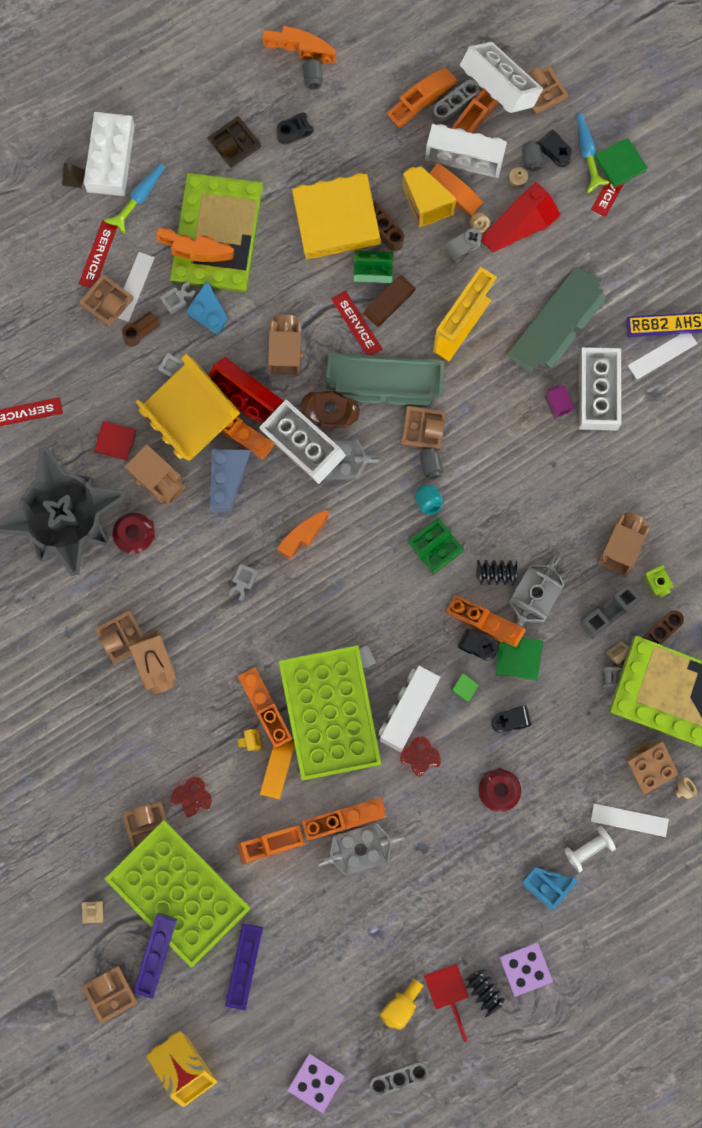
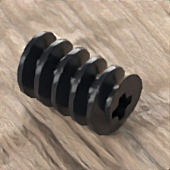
(496, 572)
(484, 991)

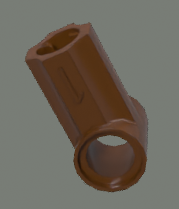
(141, 327)

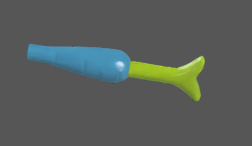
(588, 151)
(138, 196)

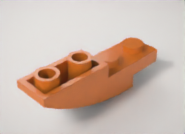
(306, 43)
(420, 95)
(201, 250)
(248, 438)
(485, 621)
(264, 707)
(344, 819)

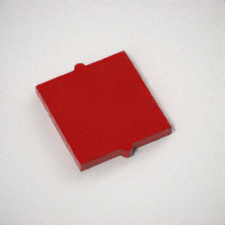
(115, 440)

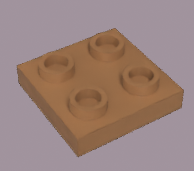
(553, 91)
(106, 300)
(423, 428)
(116, 636)
(651, 766)
(143, 821)
(109, 994)

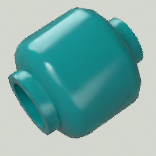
(428, 499)

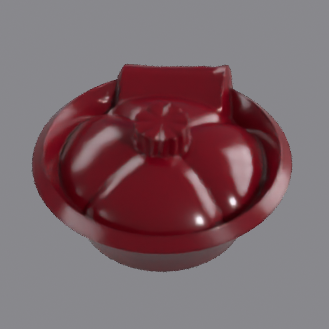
(133, 533)
(499, 790)

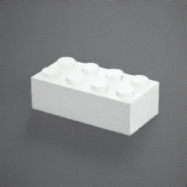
(501, 77)
(465, 150)
(109, 154)
(600, 389)
(302, 441)
(408, 711)

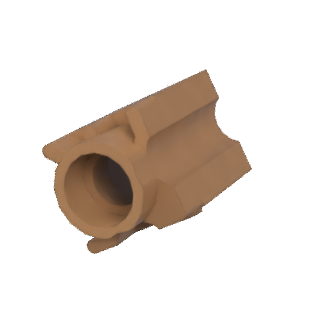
(285, 345)
(155, 476)
(624, 543)
(153, 662)

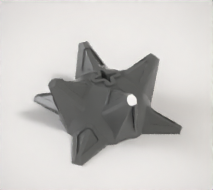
(65, 494)

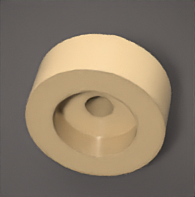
(518, 177)
(480, 222)
(686, 788)

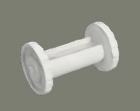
(590, 849)

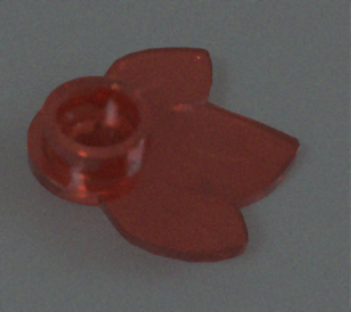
(420, 759)
(191, 799)

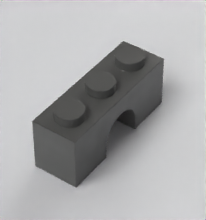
(610, 611)

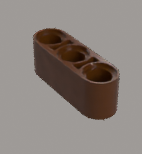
(390, 231)
(389, 301)
(665, 626)

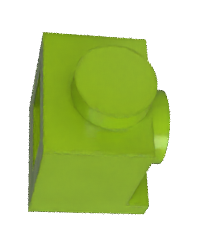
(651, 581)

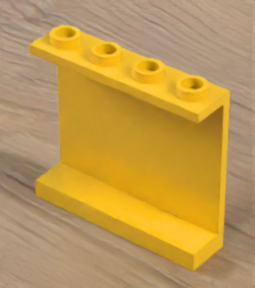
(336, 216)
(463, 314)
(188, 410)

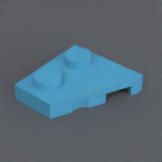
(208, 310)
(548, 886)

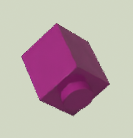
(559, 401)

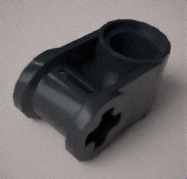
(297, 126)
(554, 146)
(475, 643)
(515, 719)

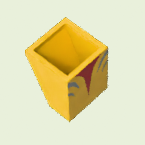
(426, 197)
(181, 1069)

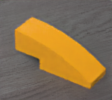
(277, 770)

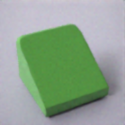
(465, 687)

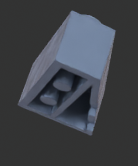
(227, 474)

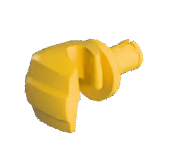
(400, 1009)

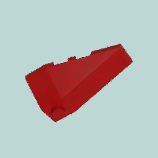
(527, 215)

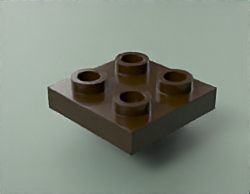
(234, 142)

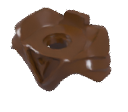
(314, 409)

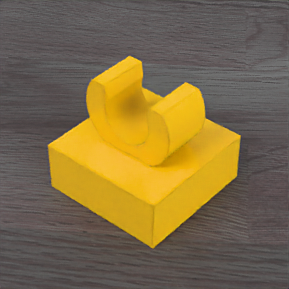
(251, 741)

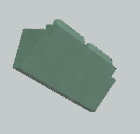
(554, 326)
(385, 379)

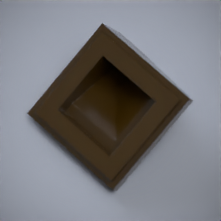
(72, 176)

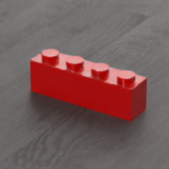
(244, 390)

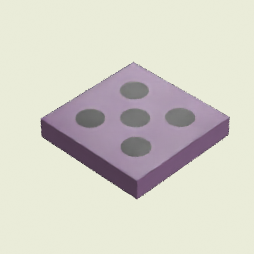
(526, 969)
(316, 1083)

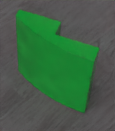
(621, 162)
(373, 266)
(435, 546)
(520, 660)

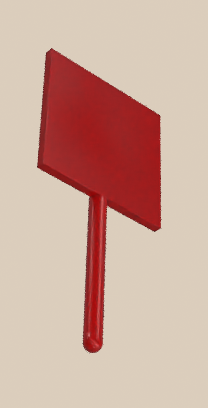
(446, 989)

